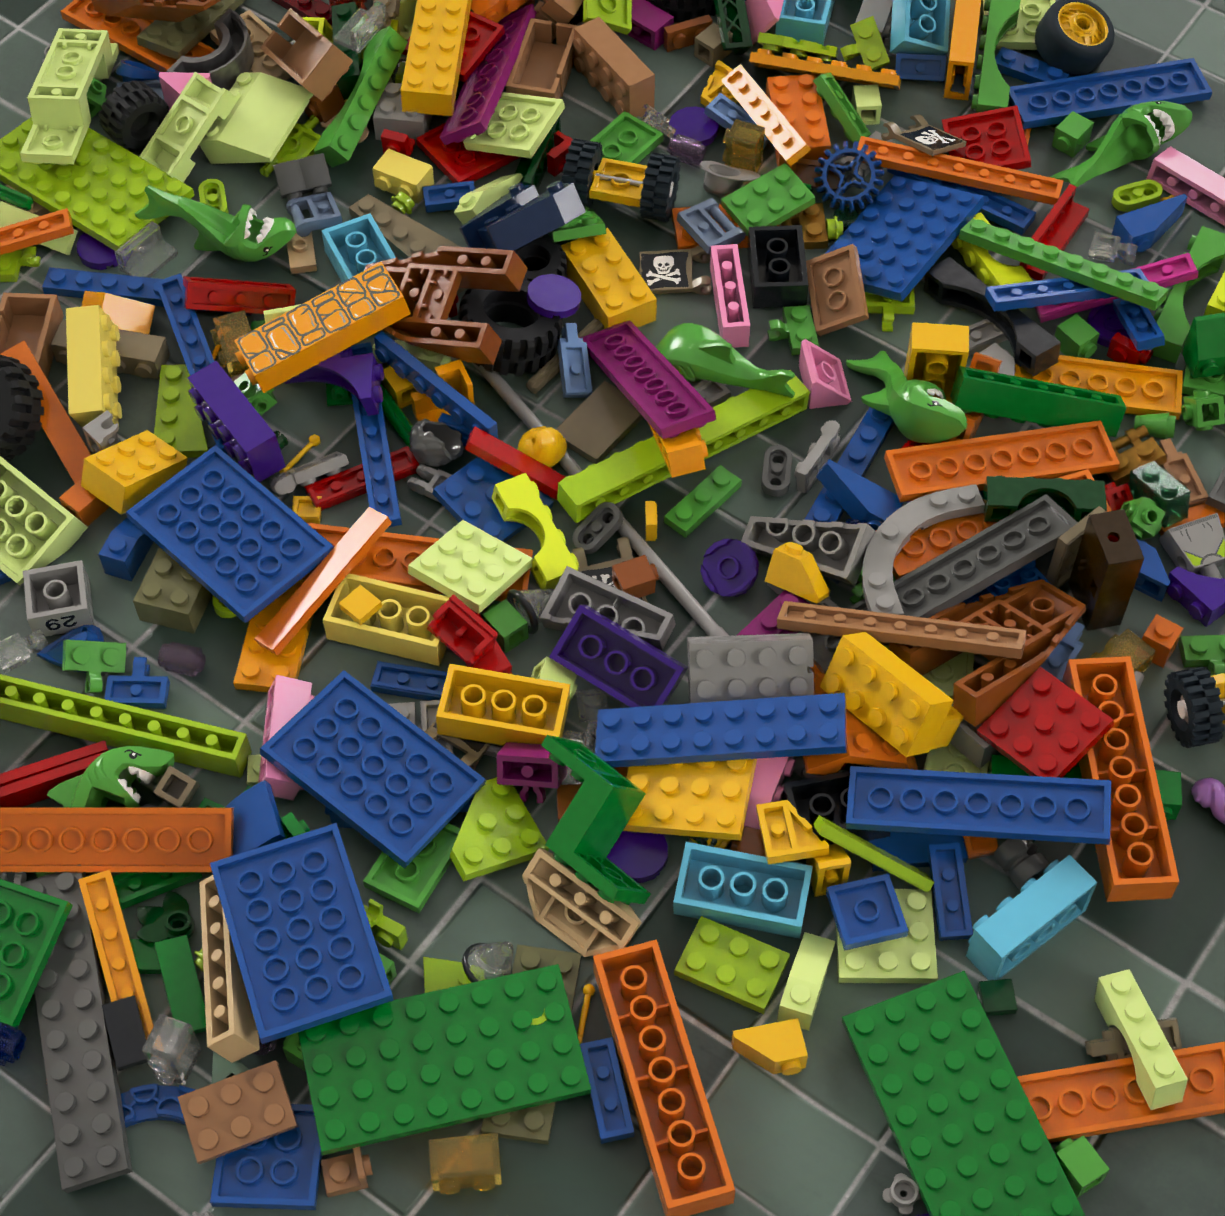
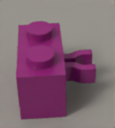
(528, 767)

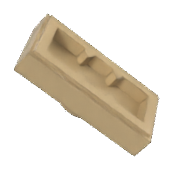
(301, 254)

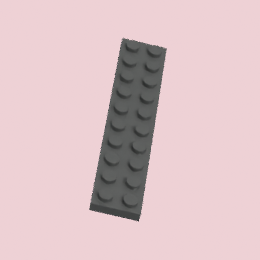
(969, 566)
(78, 1049)

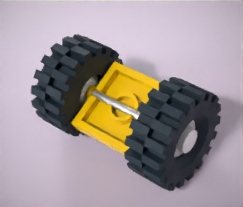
(623, 182)
(1196, 706)

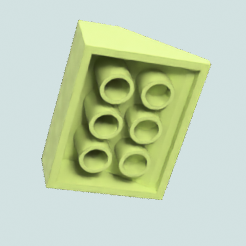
(257, 122)
(31, 525)

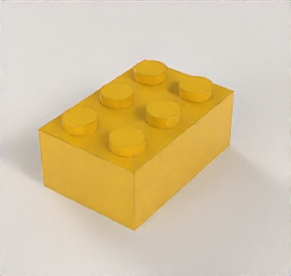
(936, 354)
(131, 470)

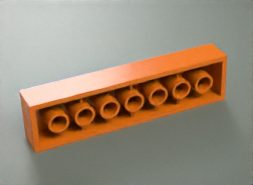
(1140, 852)
(663, 1081)

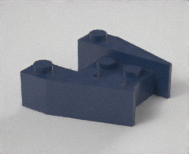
(523, 216)

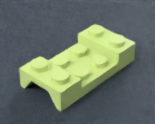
(186, 126)

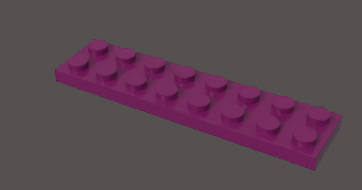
(485, 85)
(648, 380)

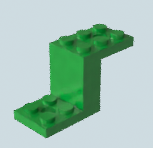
(594, 821)

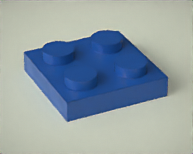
(866, 911)

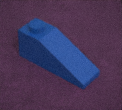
(1149, 223)
(858, 495)
(124, 550)

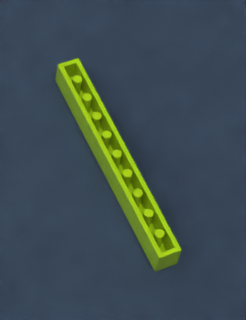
(644, 466)
(123, 725)

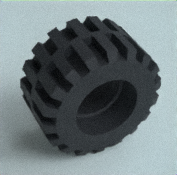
(132, 115)
(544, 257)

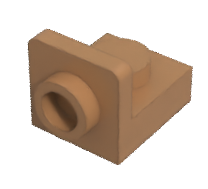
(346, 1173)

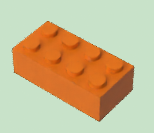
(803, 108)

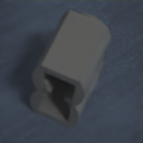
(302, 176)

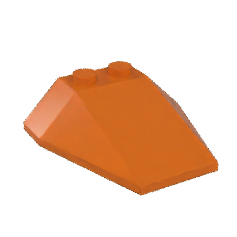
(863, 748)

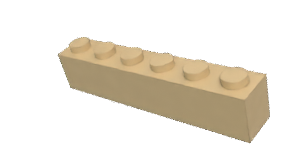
(228, 1012)

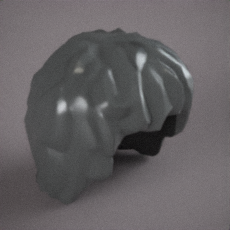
(435, 443)

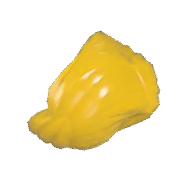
(543, 445)

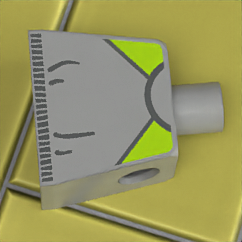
(1197, 545)

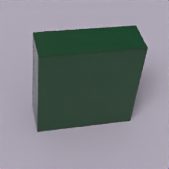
(997, 997)

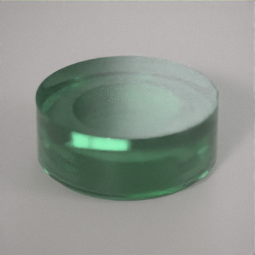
(846, 216)

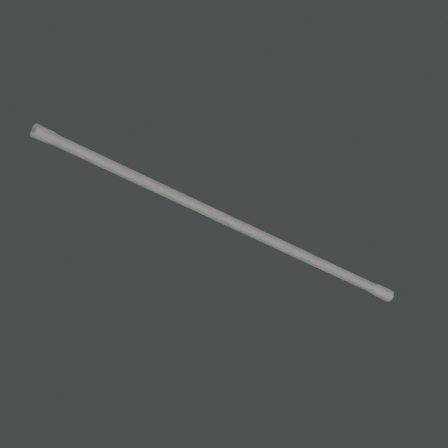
(637, 543)

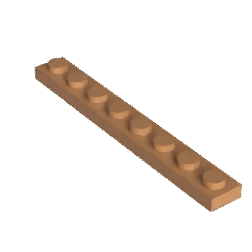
(903, 629)

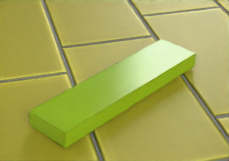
(873, 854)

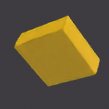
(304, 509)
(650, 520)
(360, 605)

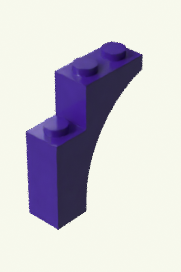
(353, 373)
(1198, 594)

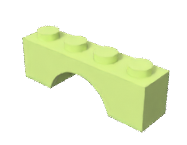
(1154, 1061)

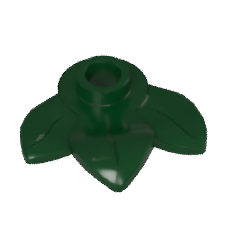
(161, 922)

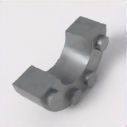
(229, 60)

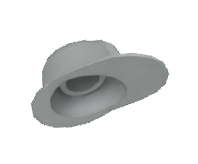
(723, 179)

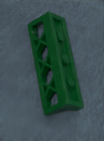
(737, 24)
(534, 168)

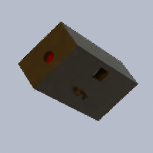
(1106, 569)

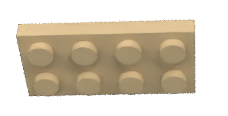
(258, 34)

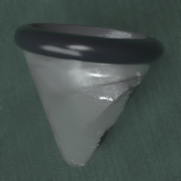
(530, 605)
(487, 960)

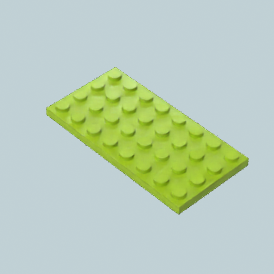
(99, 189)

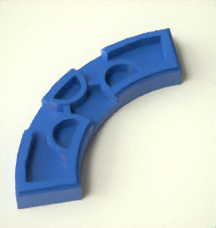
(153, 1103)

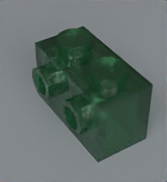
(1160, 486)

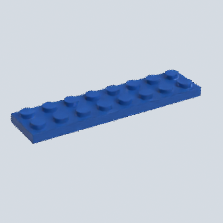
(1108, 92)
(722, 730)
(979, 805)

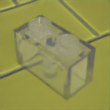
(171, 1050)

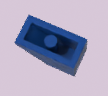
(1152, 575)

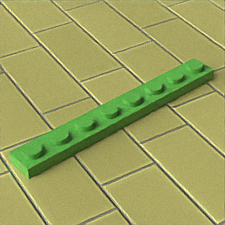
(1064, 264)

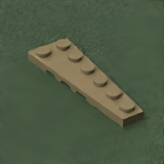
(400, 231)

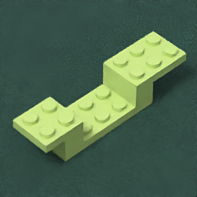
(59, 94)

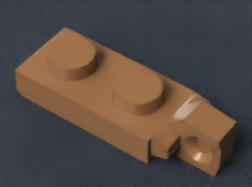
(1182, 469)

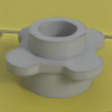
(892, 1194)

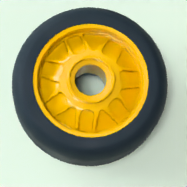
(1074, 36)

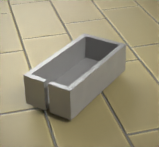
(749, 667)

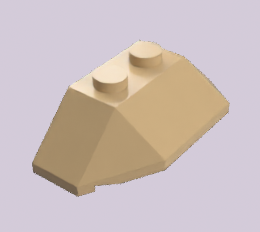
(575, 909)

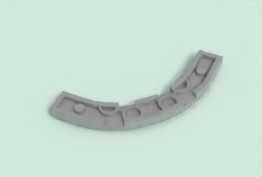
(896, 532)

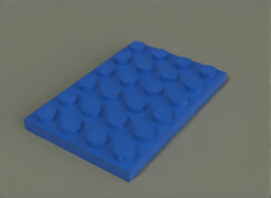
(906, 233)
(230, 533)
(373, 768)
(300, 933)

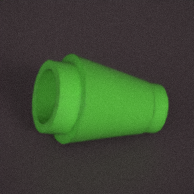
(1158, 425)

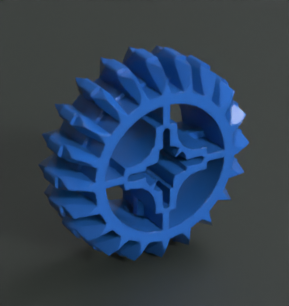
(839, 169)

